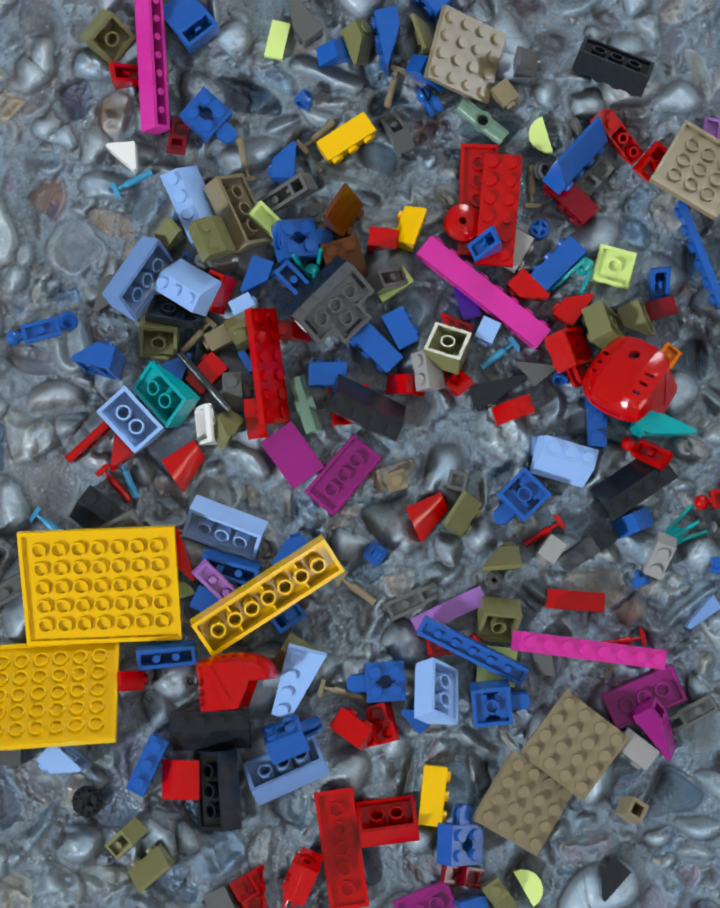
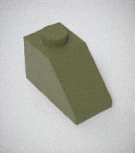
(358, 41)
(169, 234)
(636, 317)
(226, 427)
(126, 838)
(498, 893)

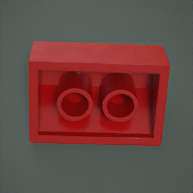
(387, 821)

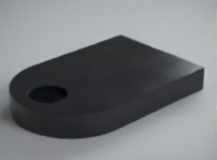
(167, 312)

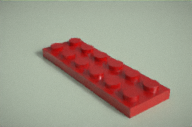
(471, 180)
(500, 204)
(267, 365)
(341, 848)

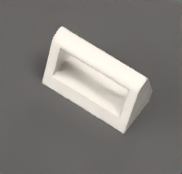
(204, 424)

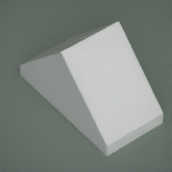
(126, 153)

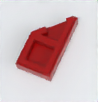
(457, 323)

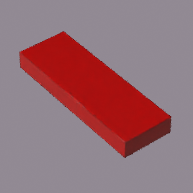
(88, 442)
(575, 600)

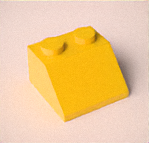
(410, 226)

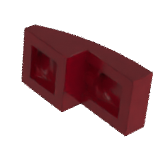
(178, 137)
(661, 308)
(461, 875)

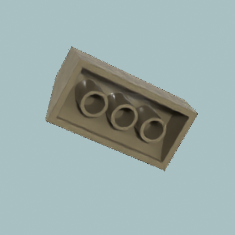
(233, 202)

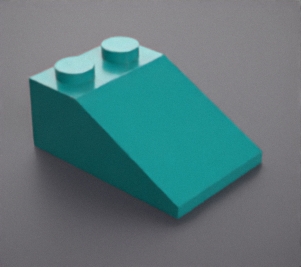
(165, 395)
(660, 426)

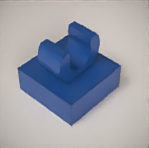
(375, 553)

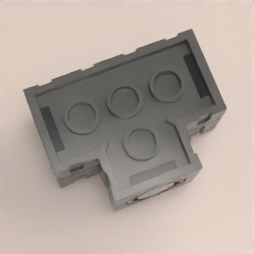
(332, 303)

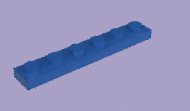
(696, 248)
(472, 650)

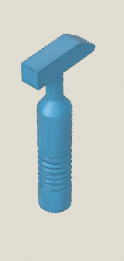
(130, 182)
(500, 353)
(130, 484)
(48, 523)

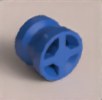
(432, 106)
(539, 225)
(715, 565)

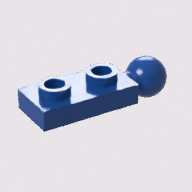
(35, 332)

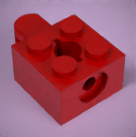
(569, 353)
(301, 877)

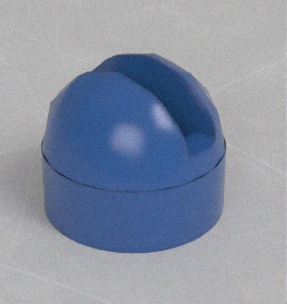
(419, 95)
(560, 378)

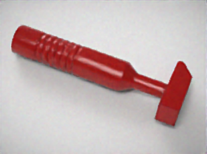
(114, 483)
(545, 531)
(628, 640)

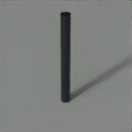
(204, 381)

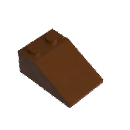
(343, 212)
(348, 249)

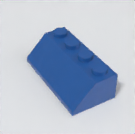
(577, 157)
(101, 359)

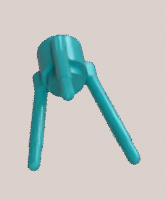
(583, 267)
(310, 270)
(679, 533)

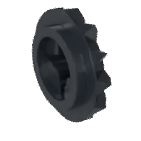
(96, 800)

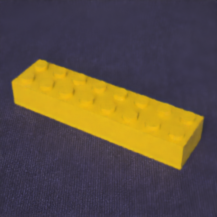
(266, 595)

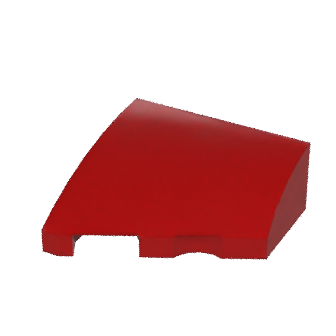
(649, 161)
(184, 464)
(427, 514)
(384, 723)
(249, 889)

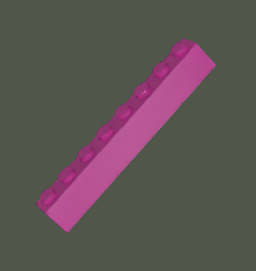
(152, 66)
(482, 292)
(588, 650)

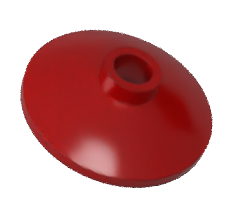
(458, 231)

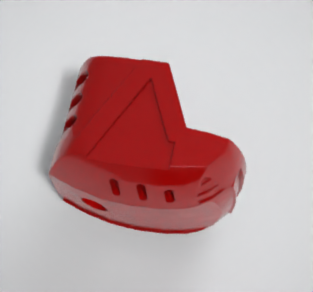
(616, 376)
(231, 679)

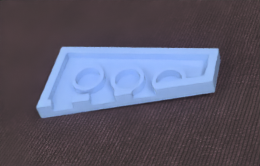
(297, 674)

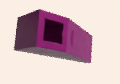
(655, 723)

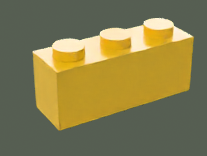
(346, 138)
(433, 795)

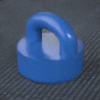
(304, 101)
(68, 320)
(640, 580)

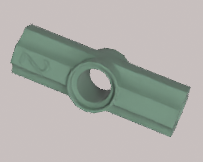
(473, 113)
(305, 405)

